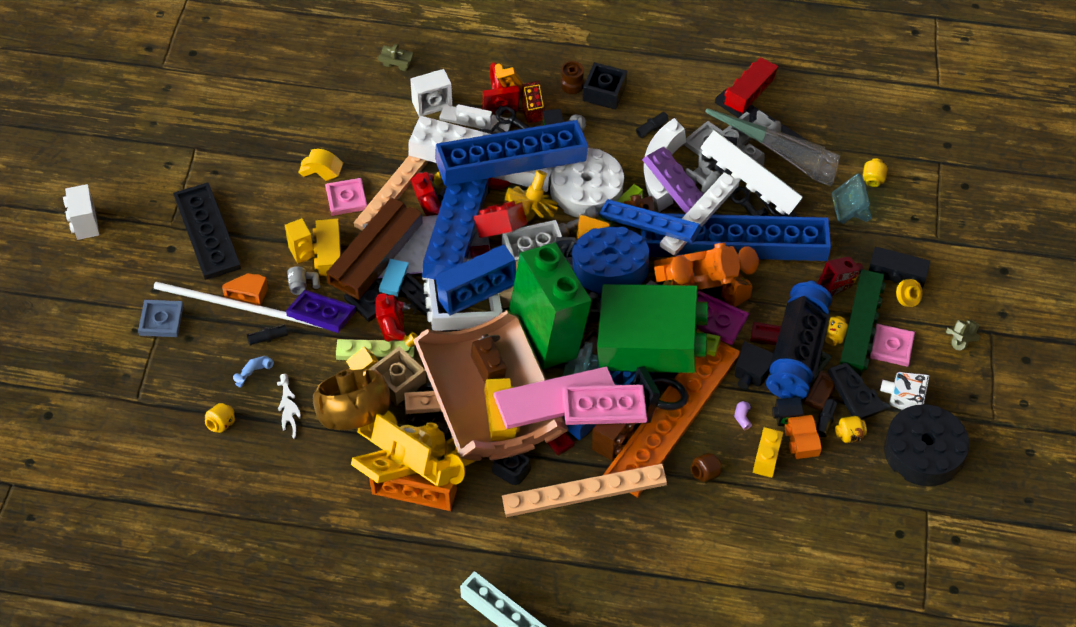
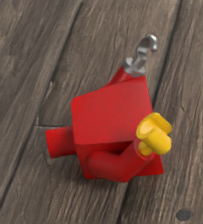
(390, 318)

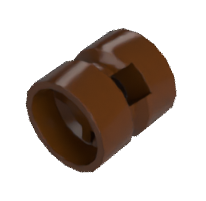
(572, 77)

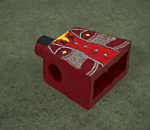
(839, 274)

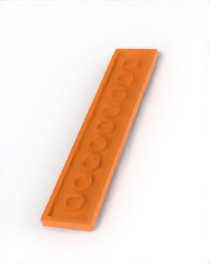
(657, 439)

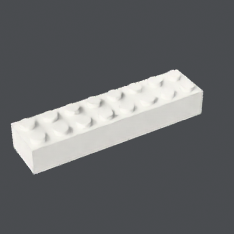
(431, 131)

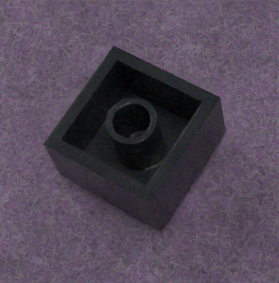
(605, 85)

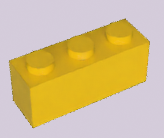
(327, 245)
(496, 424)

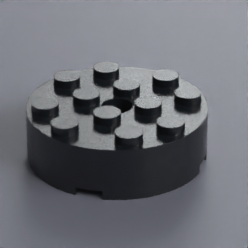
(926, 445)

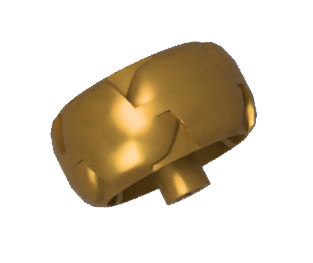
(351, 399)

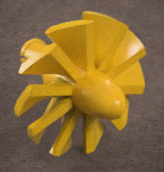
(533, 198)

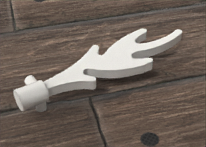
(290, 407)

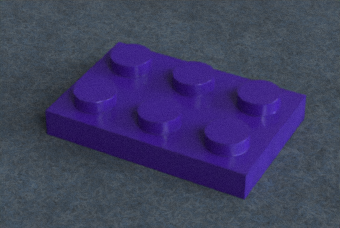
(321, 311)

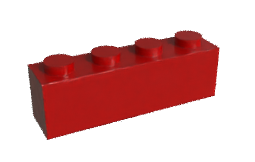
(750, 85)

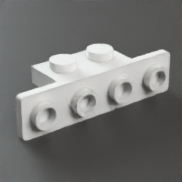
(472, 117)

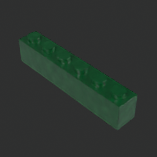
(862, 320)

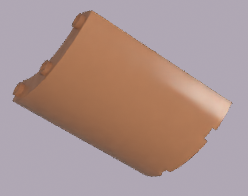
(461, 387)

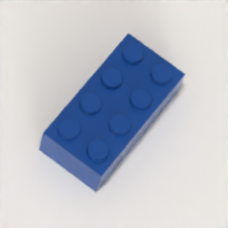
(476, 279)

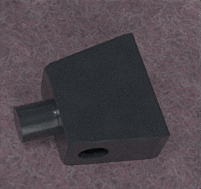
(752, 365)

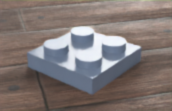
(160, 318)

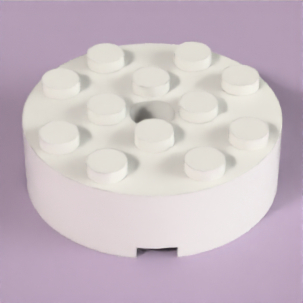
(587, 183)

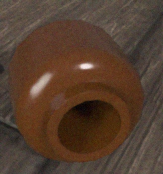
(706, 467)

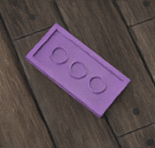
(673, 178)

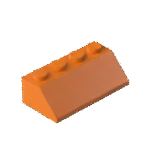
(416, 490)

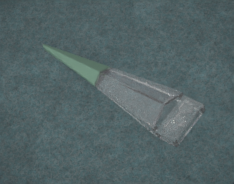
(805, 155)

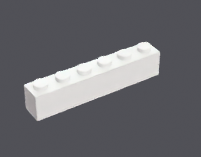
(751, 172)

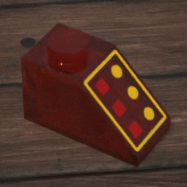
(532, 101)

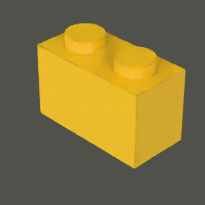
(299, 240)
(767, 452)

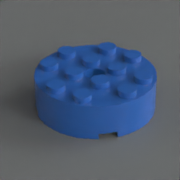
(610, 257)

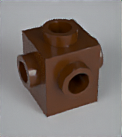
(644, 202)

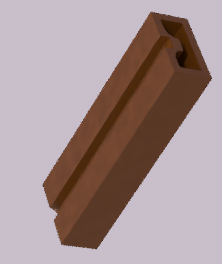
(374, 248)

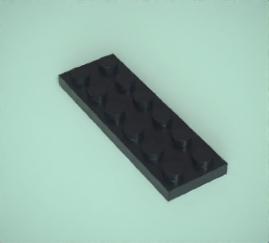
(207, 231)

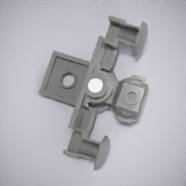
(704, 173)

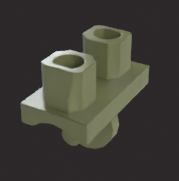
(395, 56)
(963, 333)

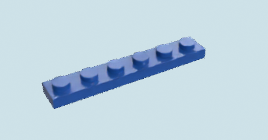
(650, 221)

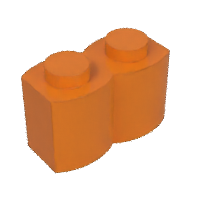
(803, 437)

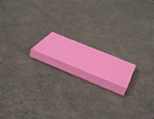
(604, 404)

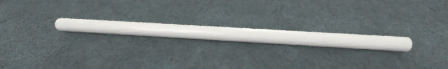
(225, 301)

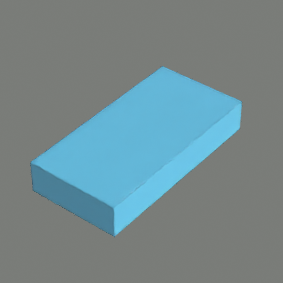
(393, 277)

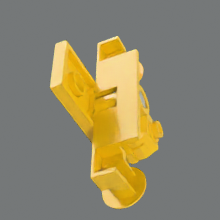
(415, 452)

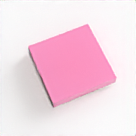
(346, 196)
(892, 345)

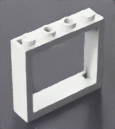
(458, 320)

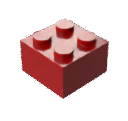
(500, 219)

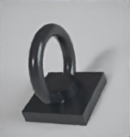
(652, 393)

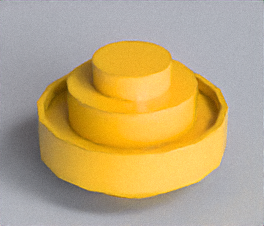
(909, 293)

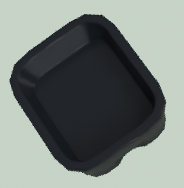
(512, 469)

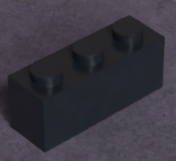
(899, 266)

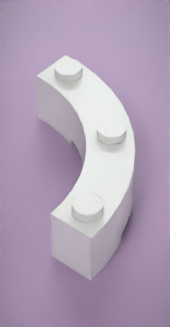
(671, 137)

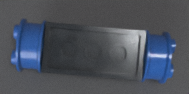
(800, 341)

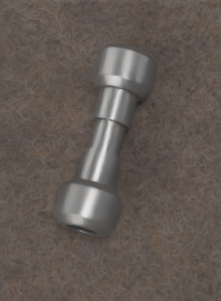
(565, 229)

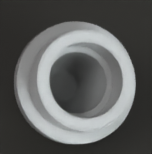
(581, 120)

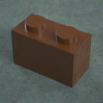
(488, 359)

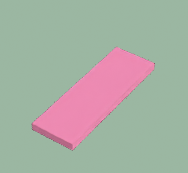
(545, 398)

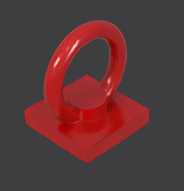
(498, 95)

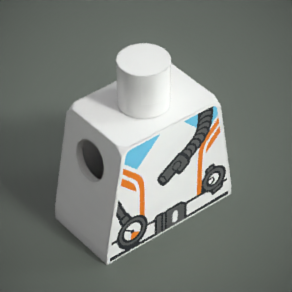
(906, 390)

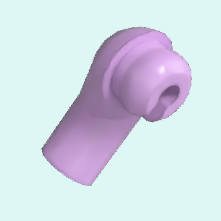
(740, 414)

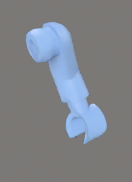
(253, 364)

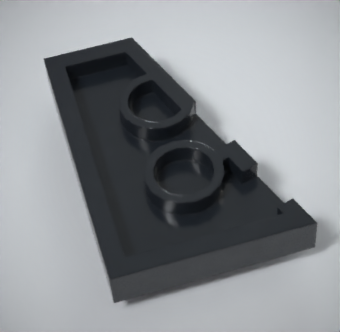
(855, 394)

